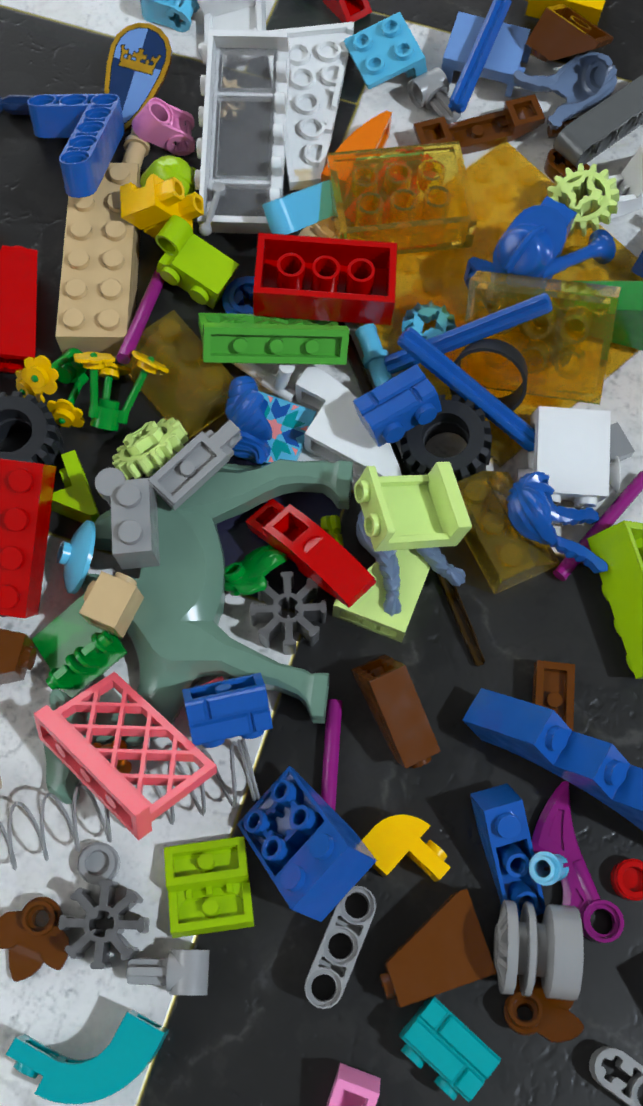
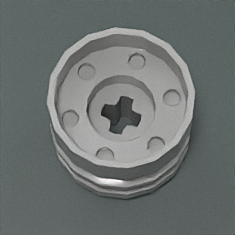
(539, 950)

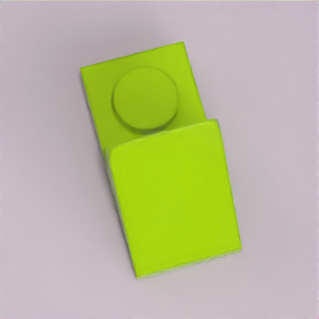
(76, 499)

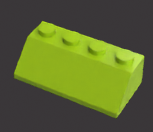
(623, 584)

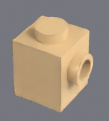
(111, 603)

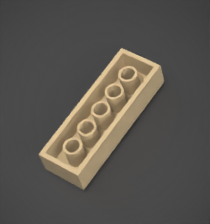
(99, 268)

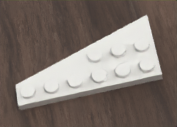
(314, 95)

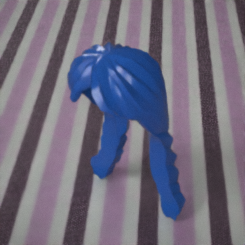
(534, 511)

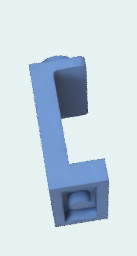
(504, 58)

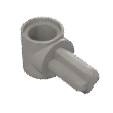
(432, 91)
(182, 972)

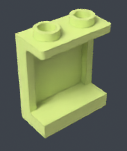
(412, 509)

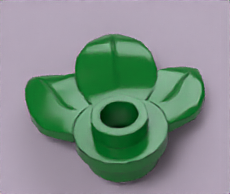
(250, 573)

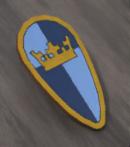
(137, 67)

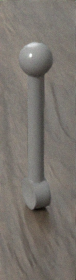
(218, 190)

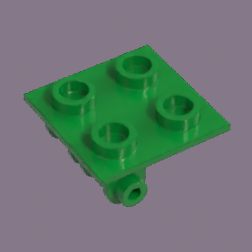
(76, 650)

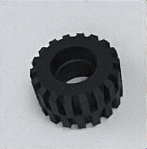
(30, 416)
(457, 419)

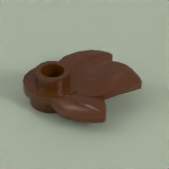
(31, 944)
(549, 1019)

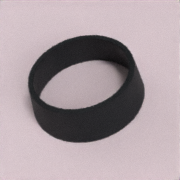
(510, 352)

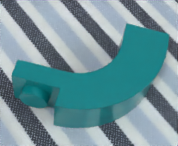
(94, 1078)

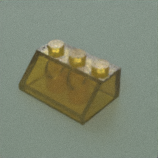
(192, 388)
(494, 542)

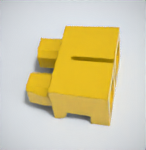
(156, 202)

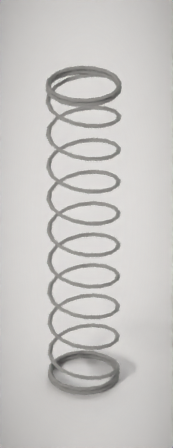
(241, 747)

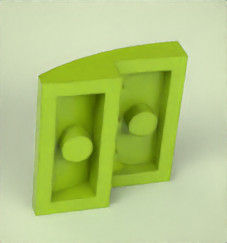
(208, 887)

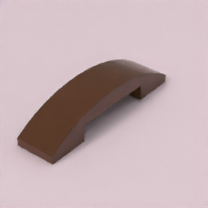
(484, 131)

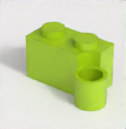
(193, 263)

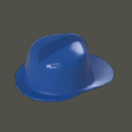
(530, 242)

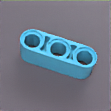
(299, 209)

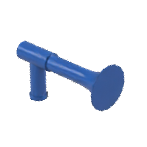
(600, 248)

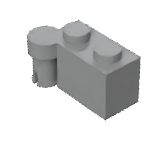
(132, 518)

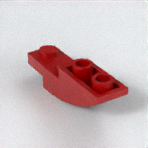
(312, 550)

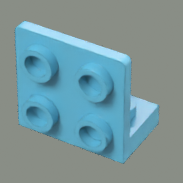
(386, 51)

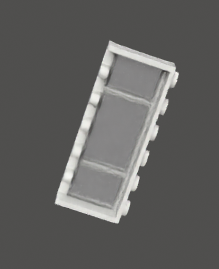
(243, 126)

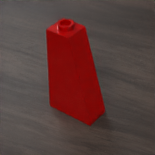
(17, 306)

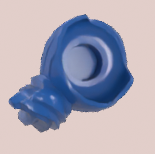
(246, 410)

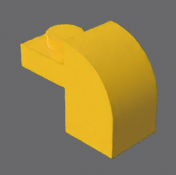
(399, 837)

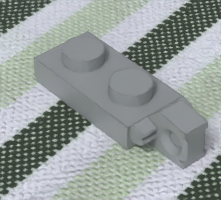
(195, 464)

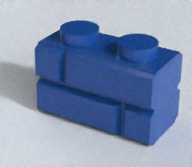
(398, 406)
(227, 710)

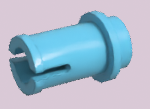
(544, 859)

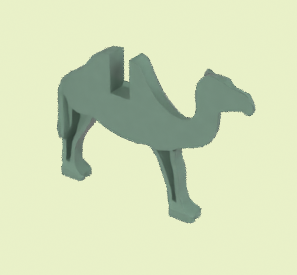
(185, 599)

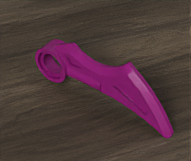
(556, 835)

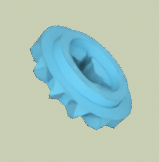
(425, 313)

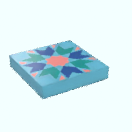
(288, 428)

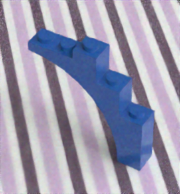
(550, 743)

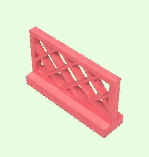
(100, 775)

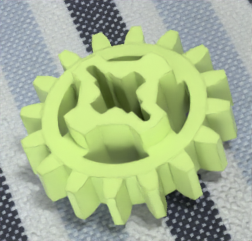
(591, 208)
(150, 448)

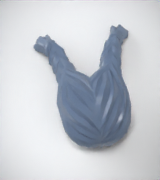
(581, 81)
(390, 569)

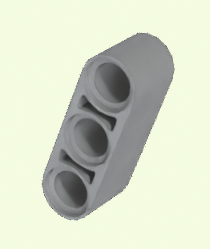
(340, 968)

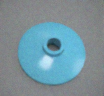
(77, 556)

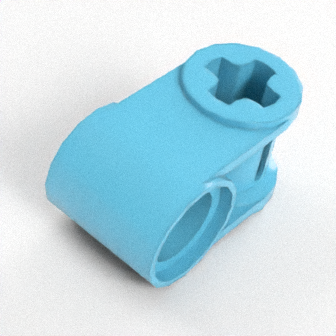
(170, 12)

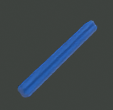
(478, 55)
(477, 330)
(467, 387)

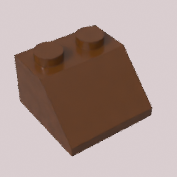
(564, 33)

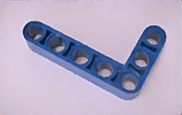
(94, 132)

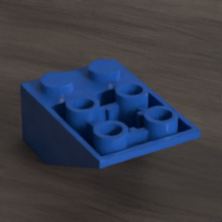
(305, 846)

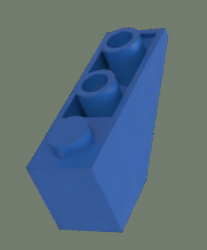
(507, 845)

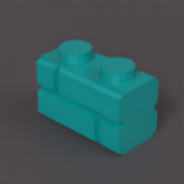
(449, 1048)

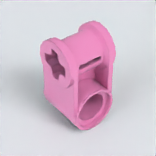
(163, 125)

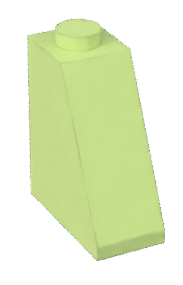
(369, 609)

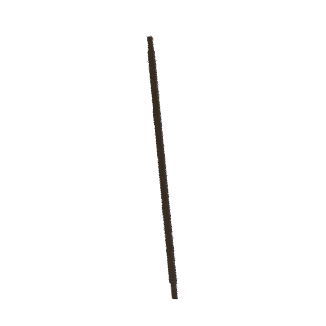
(450, 591)

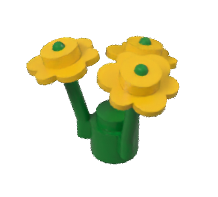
(41, 376)

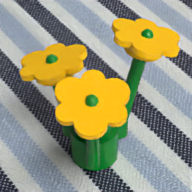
(106, 412)

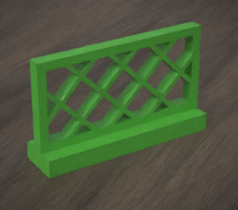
(271, 340)

